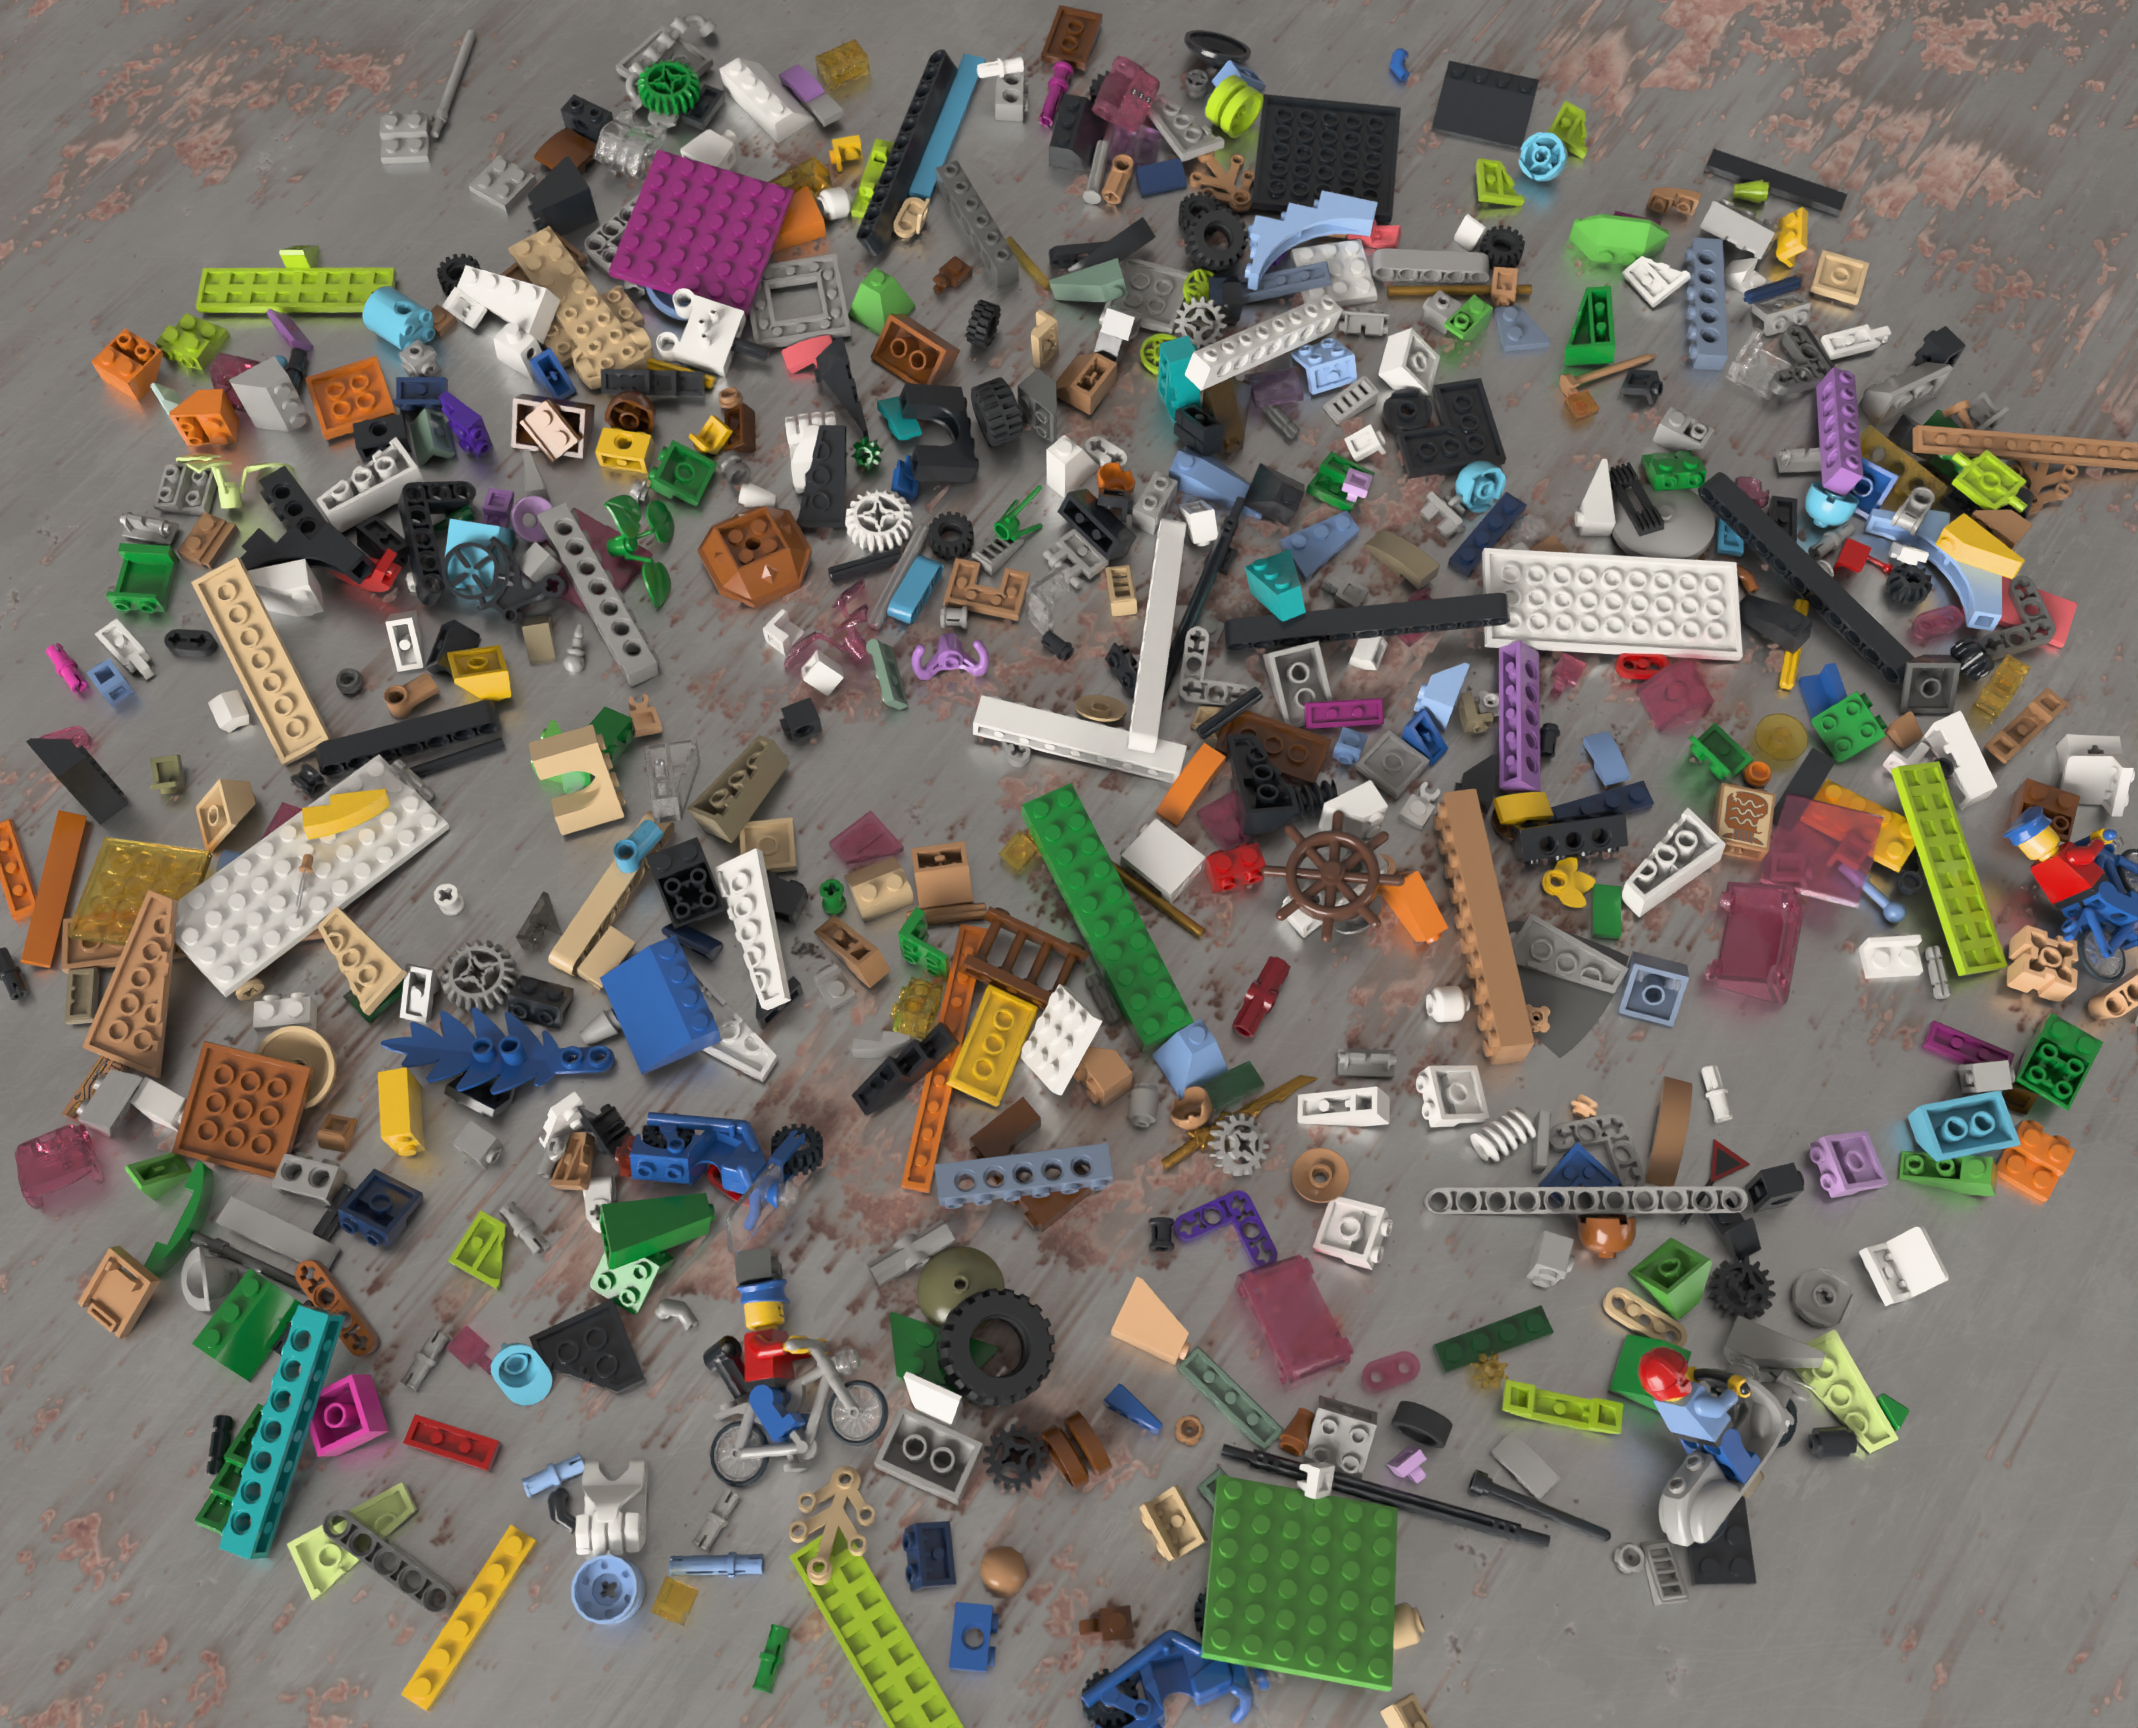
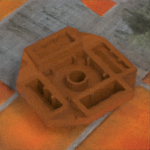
(761, 573)

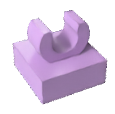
(1356, 484)
(1408, 1463)

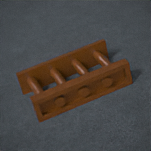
(1002, 977)

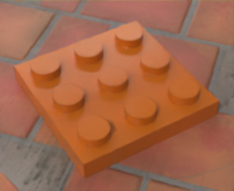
(349, 396)

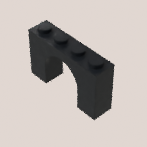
(948, 408)

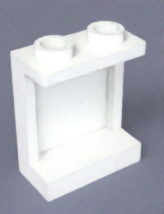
(1163, 859)

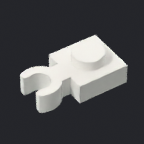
(1419, 809)

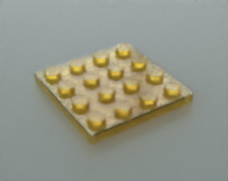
(121, 881)

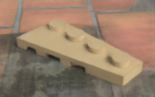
(364, 963)

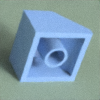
(1442, 694)

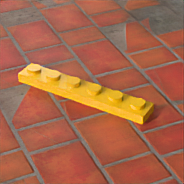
(469, 1618)

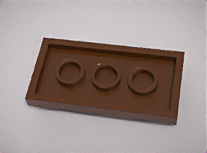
(1291, 749)

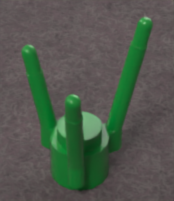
(1009, 524)

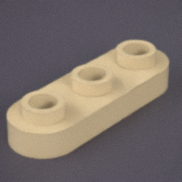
(1635, 1307)

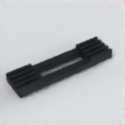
(1647, 521)

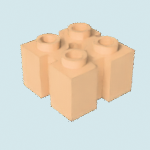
(2042, 964)

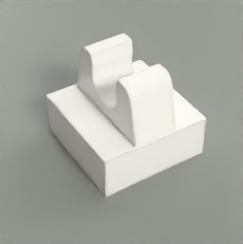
(1318, 1480)

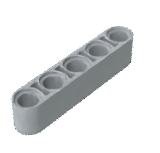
(1430, 266)

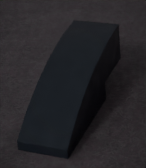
(1806, 780)

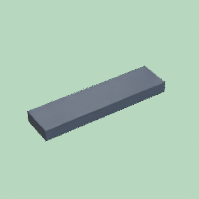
(1288, 282)

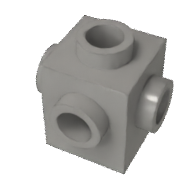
(419, 360)

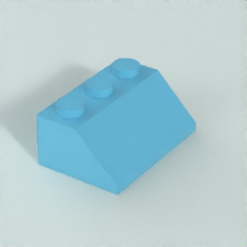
(1964, 1126)

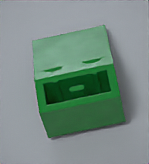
(2057, 1060)

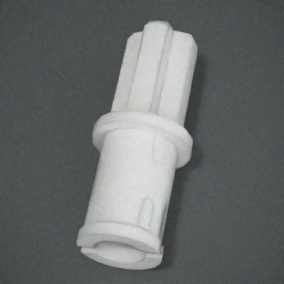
(1000, 67)
(1716, 1093)

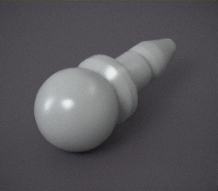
(574, 661)

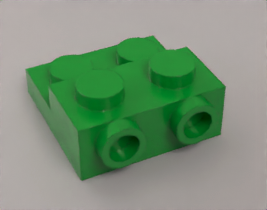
(1674, 470)
(681, 473)

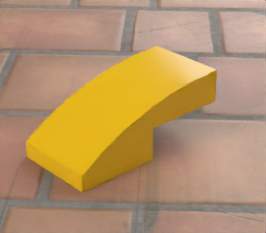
(1522, 806)

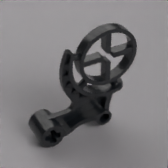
(513, 595)

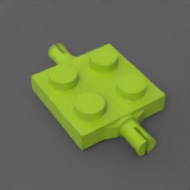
(1989, 481)

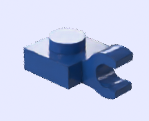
(903, 480)

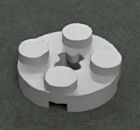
(1838, 1293)

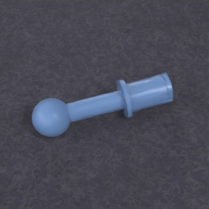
(1893, 910)

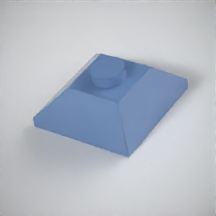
(1190, 1058)

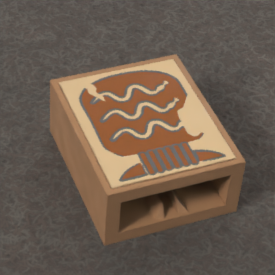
(1743, 820)

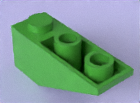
(1962, 1175)

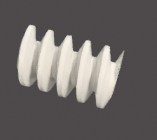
(1503, 1133)

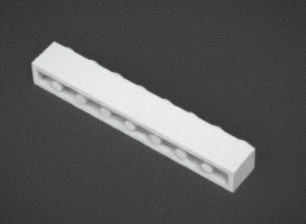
(1075, 739)

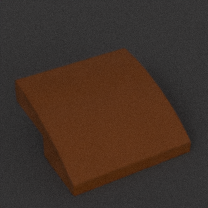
(566, 144)

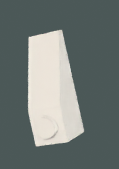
(1597, 510)
(1345, 1107)

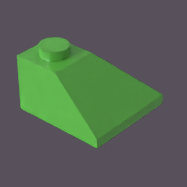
(877, 298)
(1673, 1277)

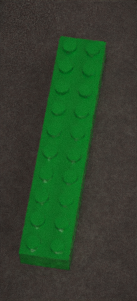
(1106, 917)

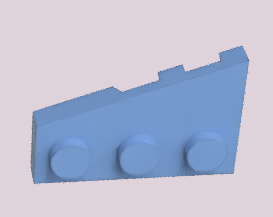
(1319, 542)

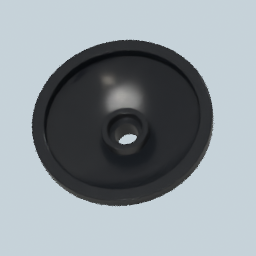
(1216, 48)

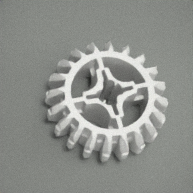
(894, 523)

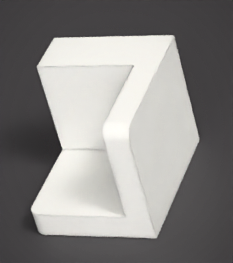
(782, 633)
(822, 672)

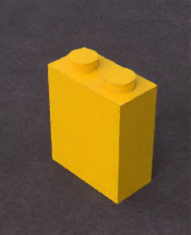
(401, 1111)

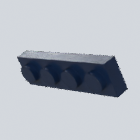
(1487, 533)
(1626, 799)

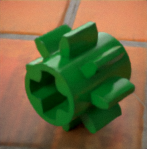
(866, 458)

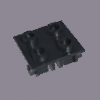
(606, 1127)

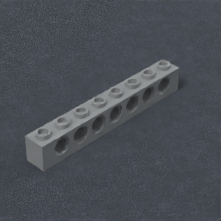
(634, 668)

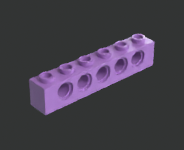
(1839, 431)
(1519, 719)

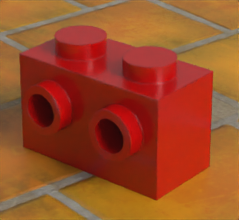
(1234, 867)

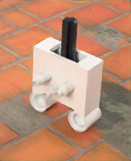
(709, 336)

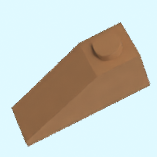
(853, 951)

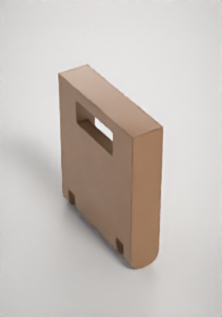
(116, 1294)

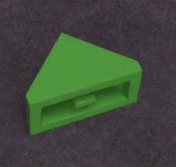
(158, 1174)

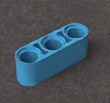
(915, 589)

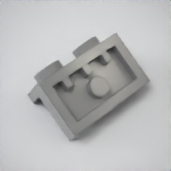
(1782, 312)

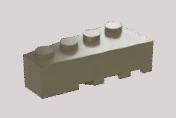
(739, 790)

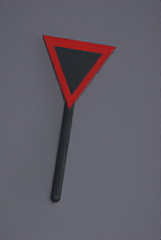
(1723, 1164)

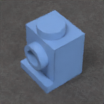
(110, 682)

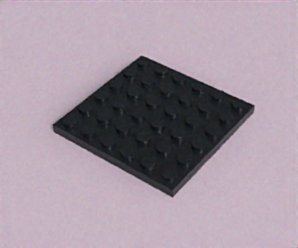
(1325, 147)

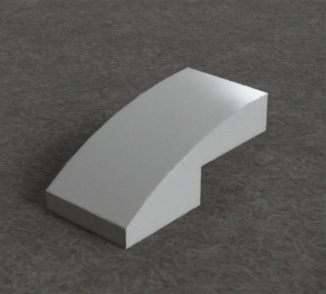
(824, 109)
(891, 1044)
(1526, 1465)

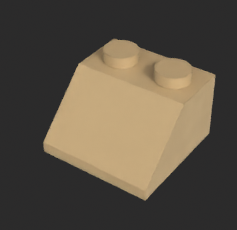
(879, 889)

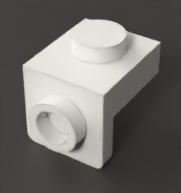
(464, 308)
(1917, 757)

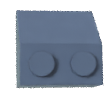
(1653, 988)

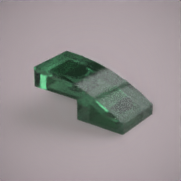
(1233, 1085)

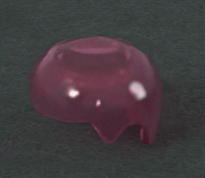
(1753, 489)

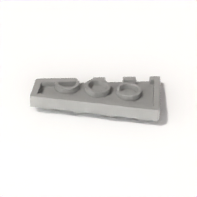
(1181, 130)
(1563, 956)

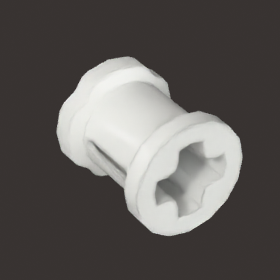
(448, 899)

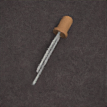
(306, 867)

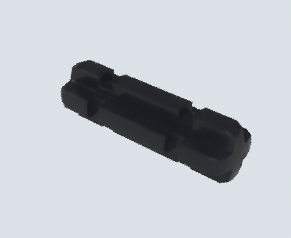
(219, 1443)

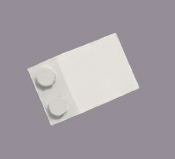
(289, 588)

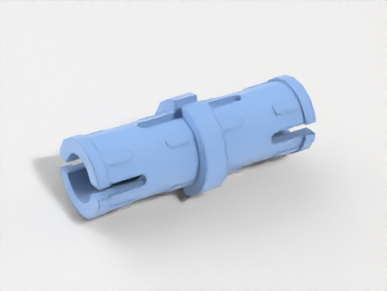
(553, 1475)

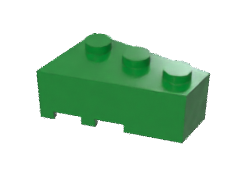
(1593, 332)
(617, 734)

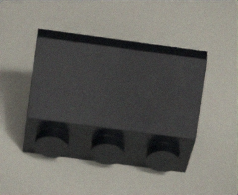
(1076, 134)

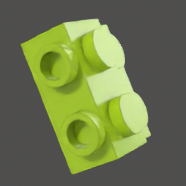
(192, 341)

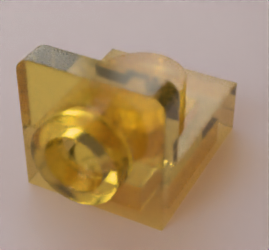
(1019, 850)

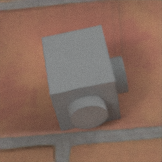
(1439, 310)
(539, 562)

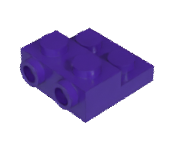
(466, 425)

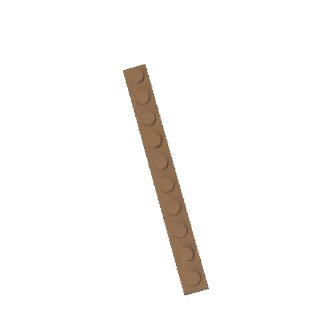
(2026, 447)

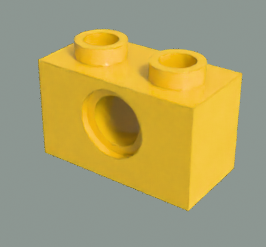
(612, 450)

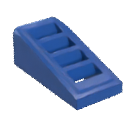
(1127, 1405)

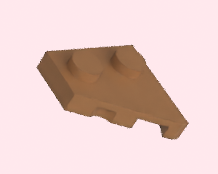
(576, 1164)

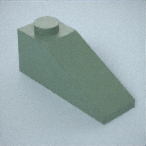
(1092, 284)

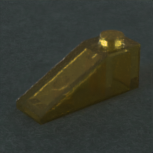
(807, 173)

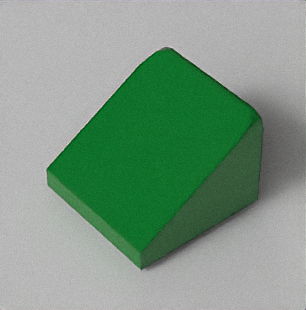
(1893, 1410)

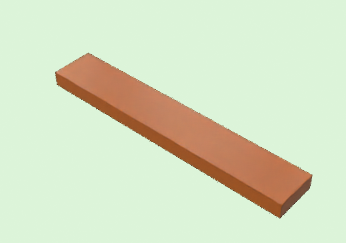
(53, 889)

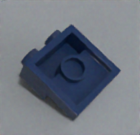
(379, 1208)

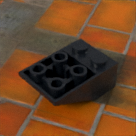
(686, 883)

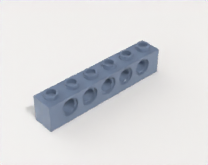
(1707, 304)
(1008, 1167)

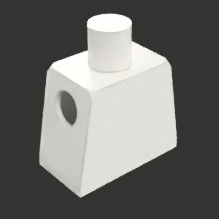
(712, 149)
(514, 347)

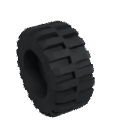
(1033, 1336)

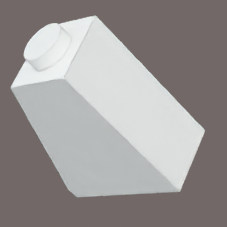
(1068, 466)

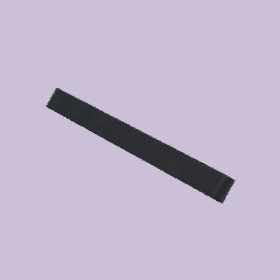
(907, 153)
(1806, 577)
(1368, 622)

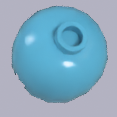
(1543, 157)
(1479, 485)
(1829, 507)

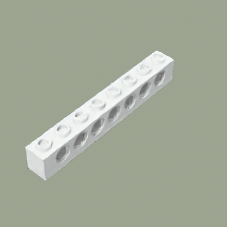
(1263, 342)

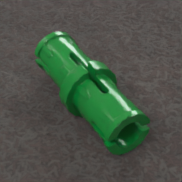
(771, 1658)

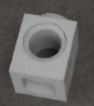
(478, 1145)

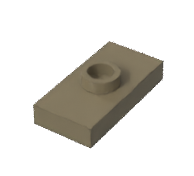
(82, 995)

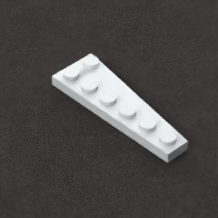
(750, 906)

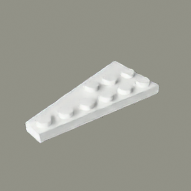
(738, 1043)

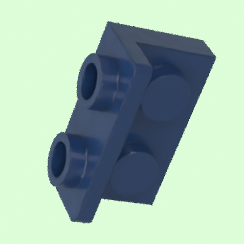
(929, 1555)

